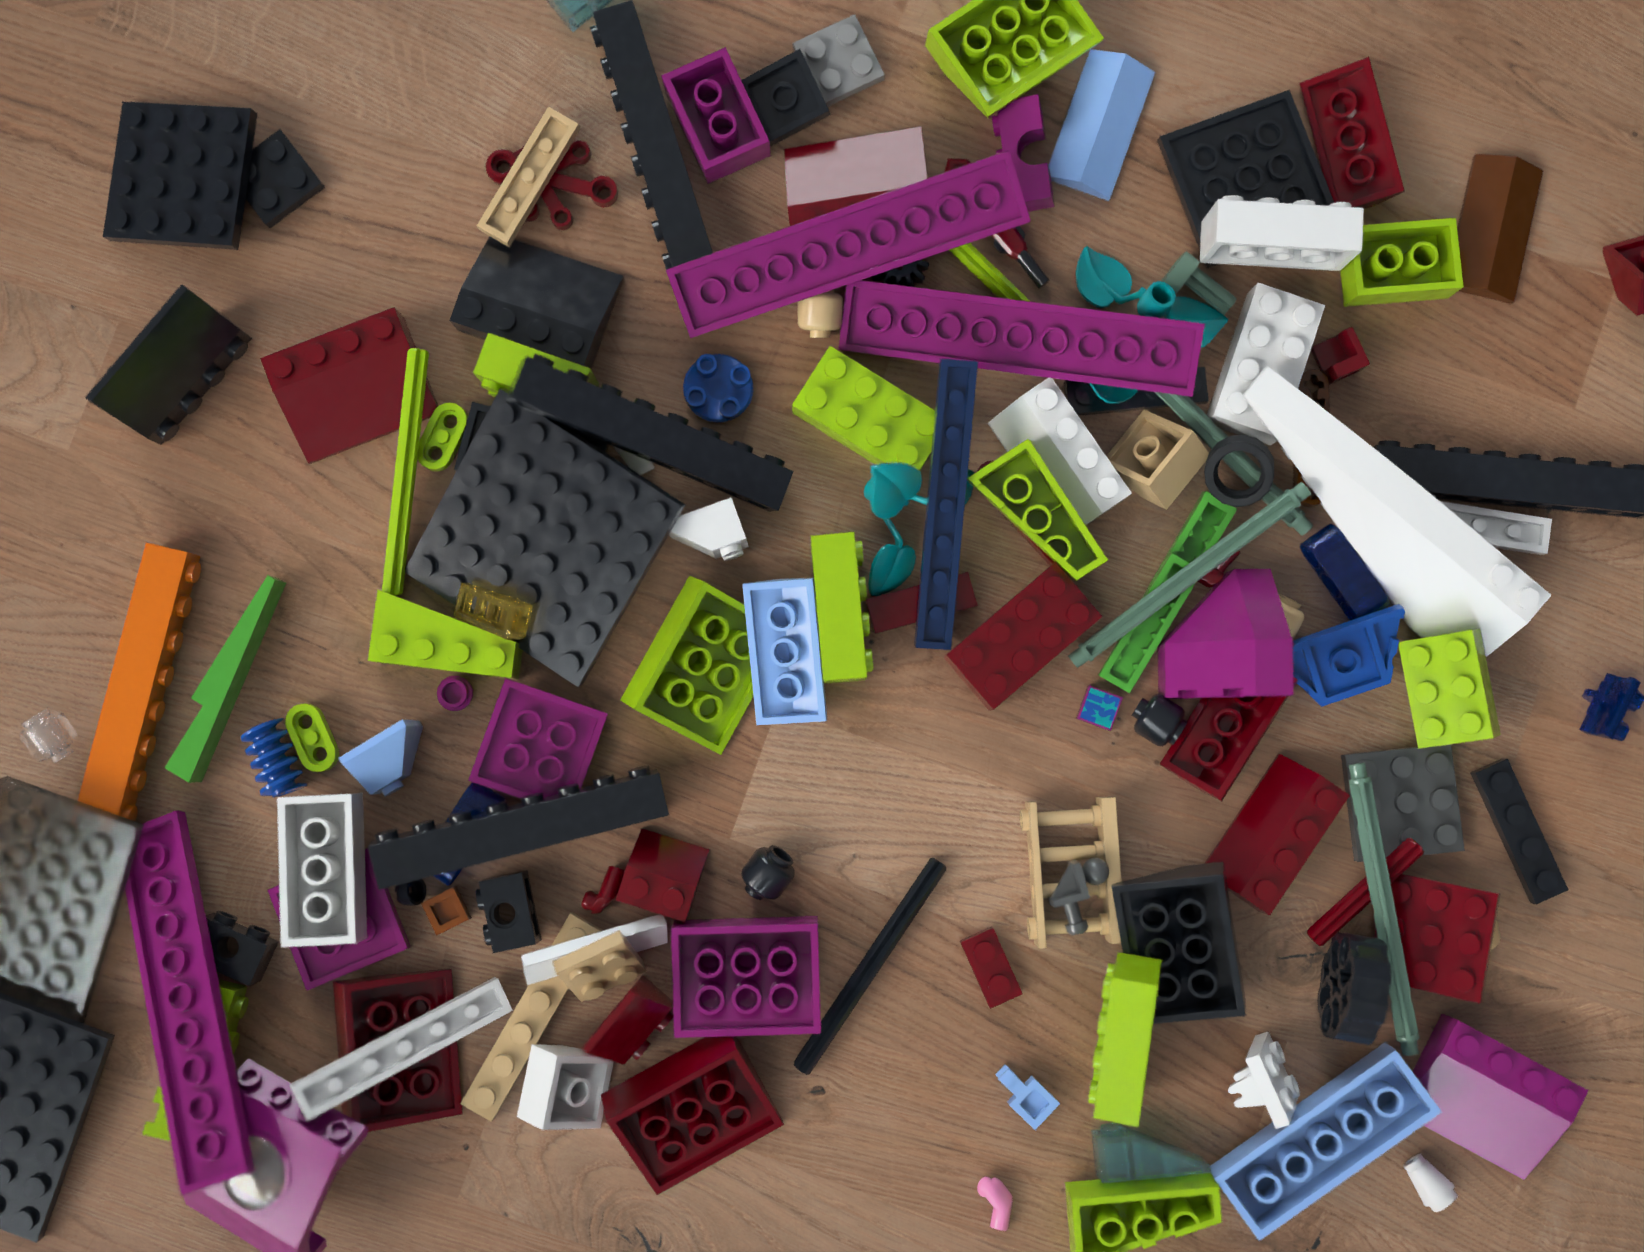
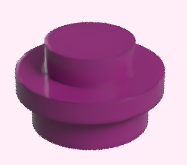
(455, 693)

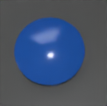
(718, 387)

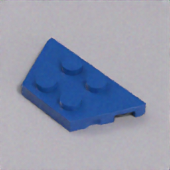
(1348, 656)

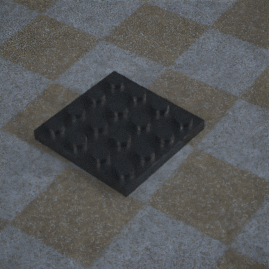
(1246, 154)
(180, 175)

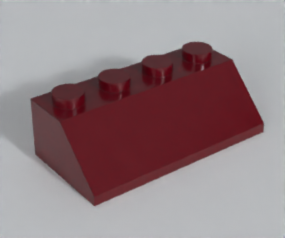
(1276, 832)

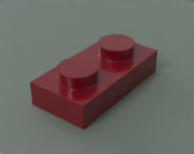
(991, 967)

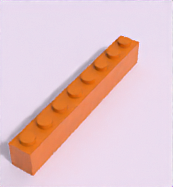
(139, 680)

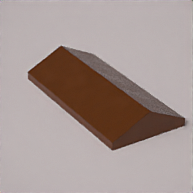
(1496, 224)

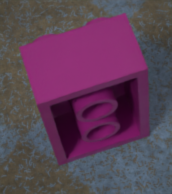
(716, 115)

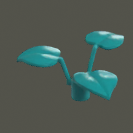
(1107, 280)
(888, 493)

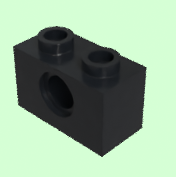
(517, 891)
(253, 953)

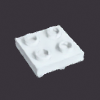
(1266, 1081)

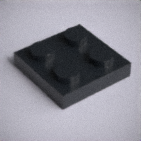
(786, 97)
(279, 179)

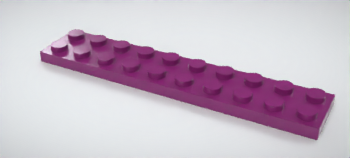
(849, 244)
(1022, 337)
(186, 1009)

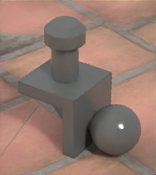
(1074, 888)

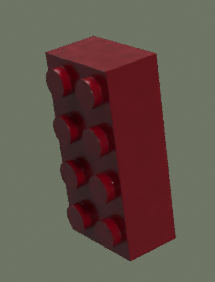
(1022, 636)

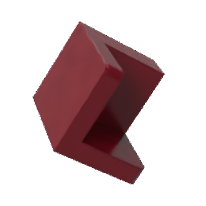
(1340, 356)

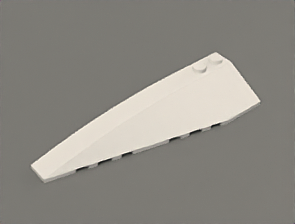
(1405, 536)

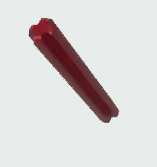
(1359, 896)

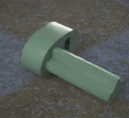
(1187, 272)

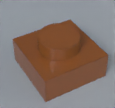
(446, 910)

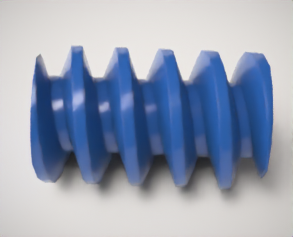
(272, 759)

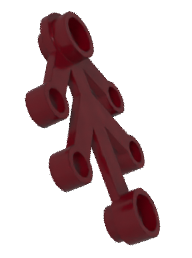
(558, 181)

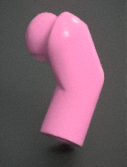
(999, 1198)

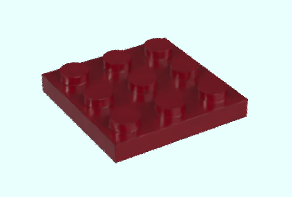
(1445, 935)

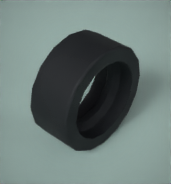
(1239, 497)

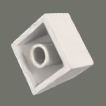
(712, 530)
(564, 1088)

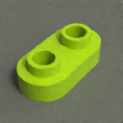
(440, 436)
(310, 739)

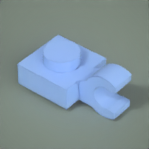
(1028, 1098)

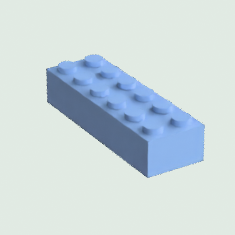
(1326, 1142)

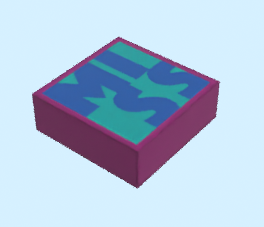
(1099, 708)

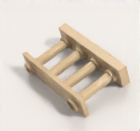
(1102, 816)

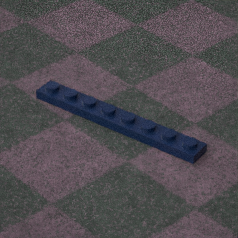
(945, 503)

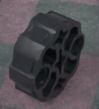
(1354, 988)

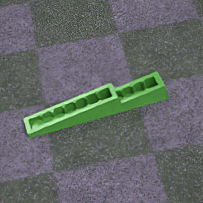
(1198, 534)
(223, 684)

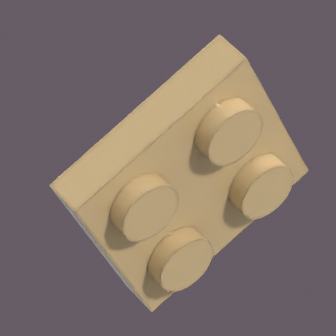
(599, 966)

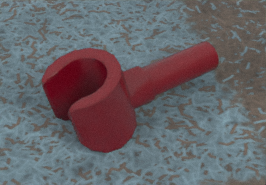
(1217, 573)

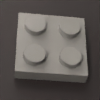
(841, 60)

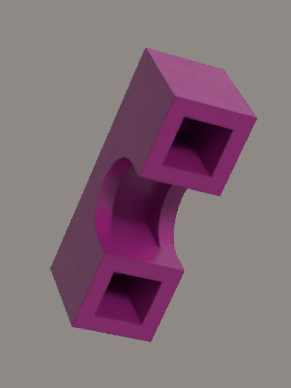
(1018, 127)

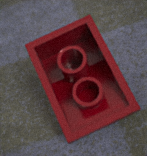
(630, 1024)

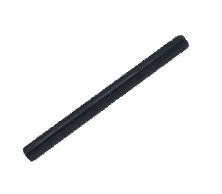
(870, 965)

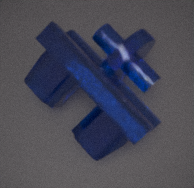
(1609, 706)

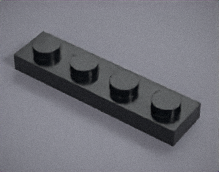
(1086, 402)
(1519, 831)

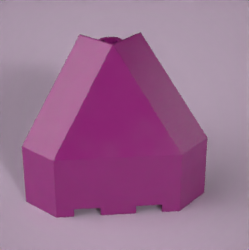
(1230, 643)

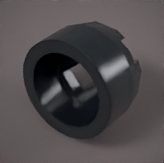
(413, 898)

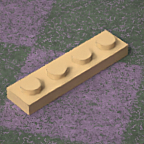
(528, 176)

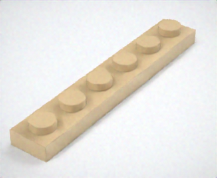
(521, 1031)

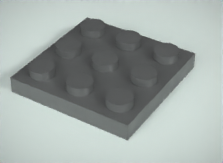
(1412, 797)

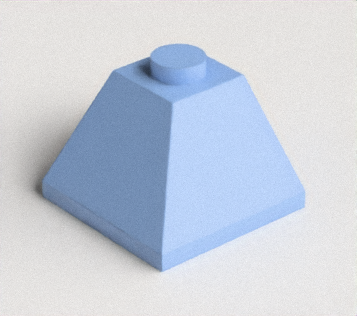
(385, 758)

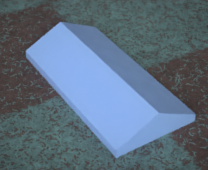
(1100, 123)
(785, 651)

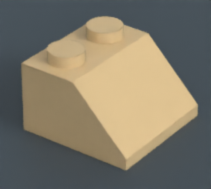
(1157, 458)

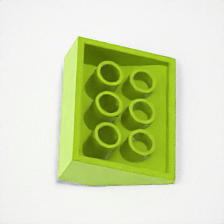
(1009, 46)
(697, 668)

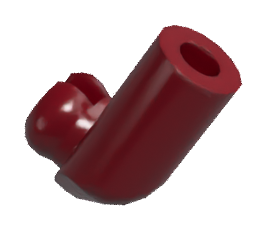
(607, 892)

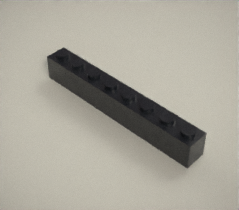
(651, 132)
(648, 434)
(1522, 480)
(517, 828)

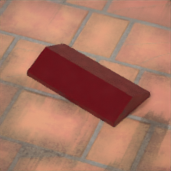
(1352, 135)
(1220, 740)

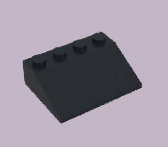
(537, 300)
(170, 366)
(1190, 927)

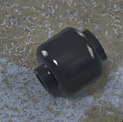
(1159, 720)
(768, 873)

